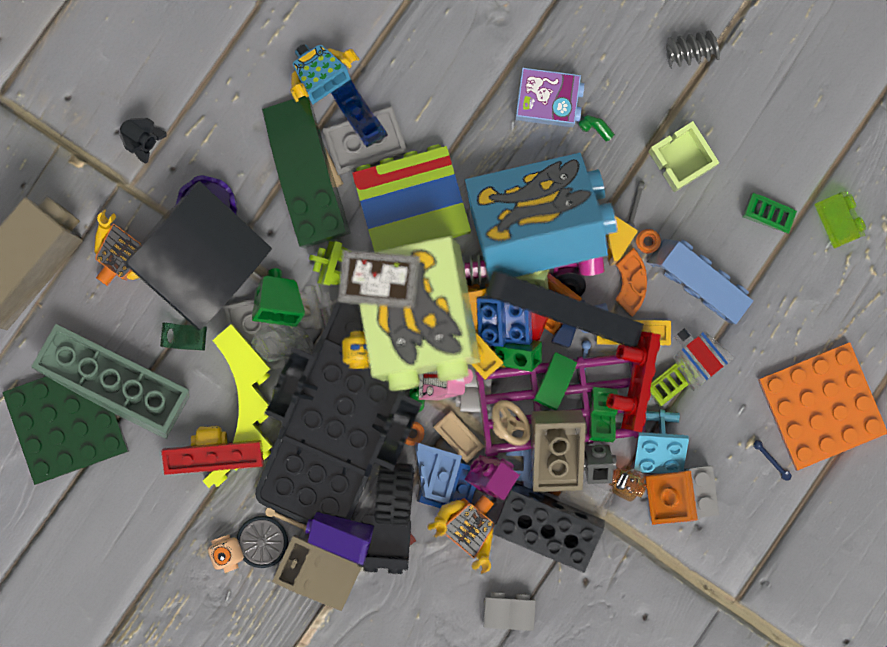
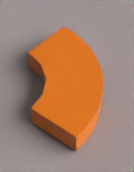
(633, 282)

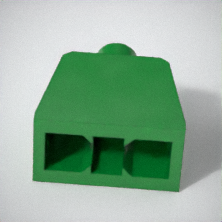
(277, 300)

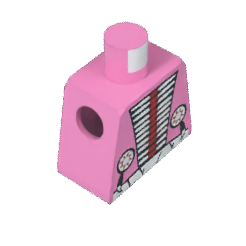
(433, 389)

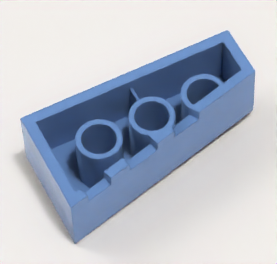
(701, 279)

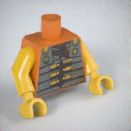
(113, 249)
(467, 528)

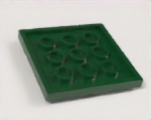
(61, 429)

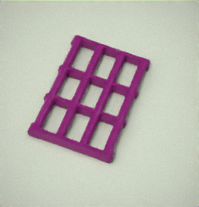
(582, 387)

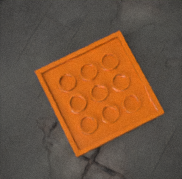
(823, 406)

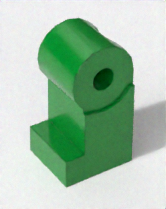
(520, 355)

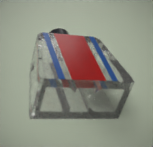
(699, 357)

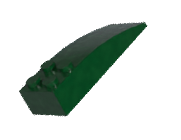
(305, 172)

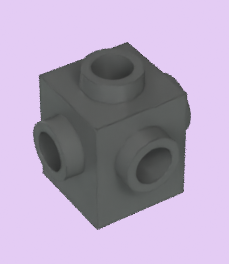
(599, 464)

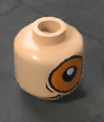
(225, 553)

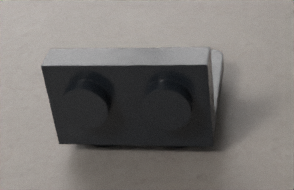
(387, 547)

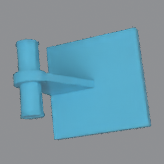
(661, 451)

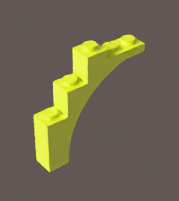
(247, 369)

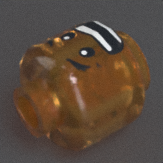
(628, 483)

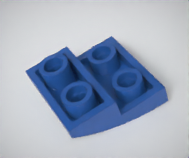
(503, 323)

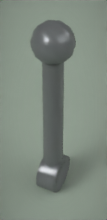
(635, 205)

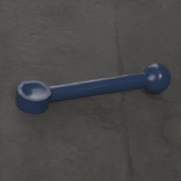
(785, 475)

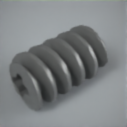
(692, 48)

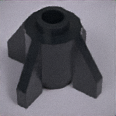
(140, 137)

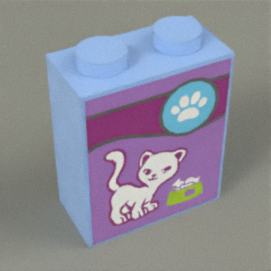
(549, 97)

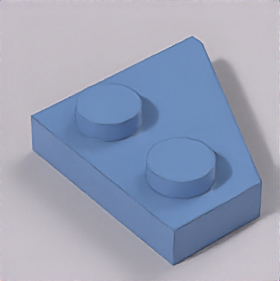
(437, 471)

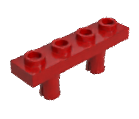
(639, 390)

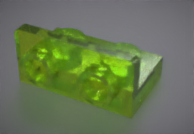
(841, 219)

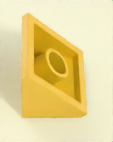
(619, 241)

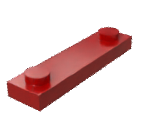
(212, 457)

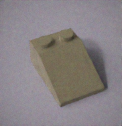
(557, 450)

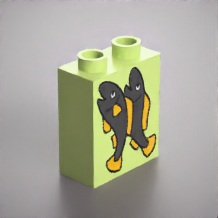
(433, 334)

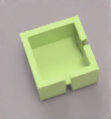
(683, 158)

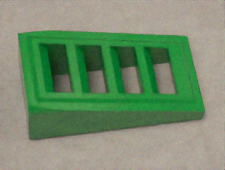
(750, 207)

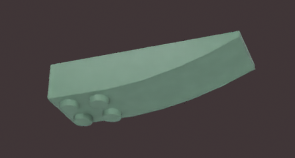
(111, 381)

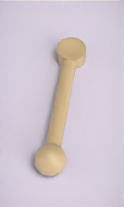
(270, 512)

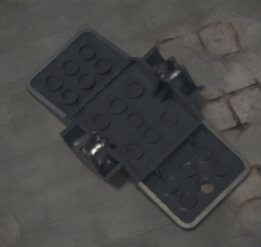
(331, 427)

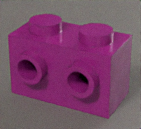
(492, 476)

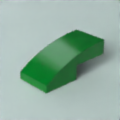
(555, 381)
(602, 419)

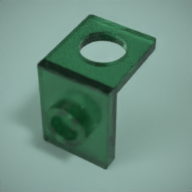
(184, 337)

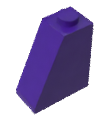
(340, 536)

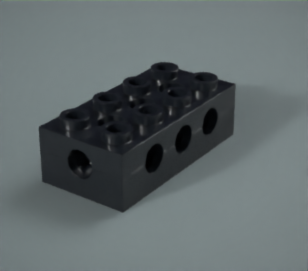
(549, 543)

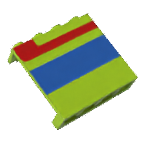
(411, 199)

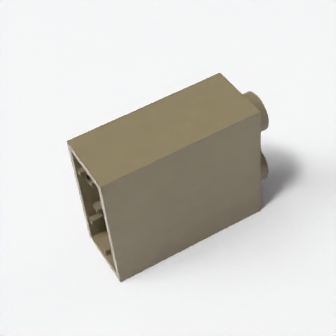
(32, 249)

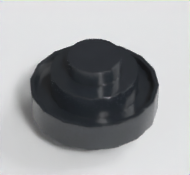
(572, 279)

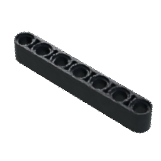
(564, 309)

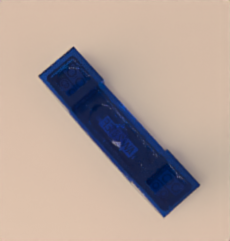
(358, 114)

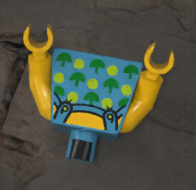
(319, 71)

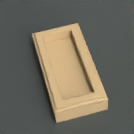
(459, 436)

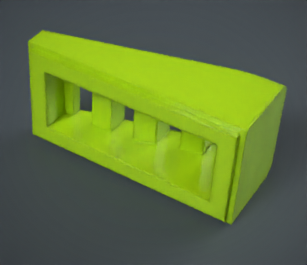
(656, 395)

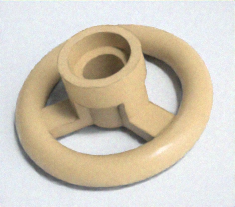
(508, 424)

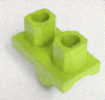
(328, 274)

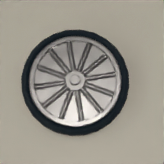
(262, 541)

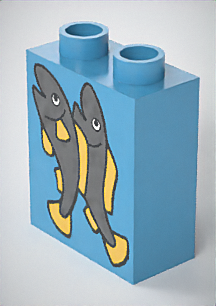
(540, 216)

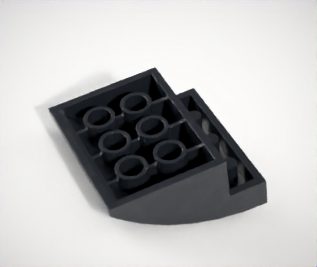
(198, 255)

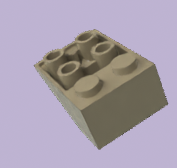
(316, 573)

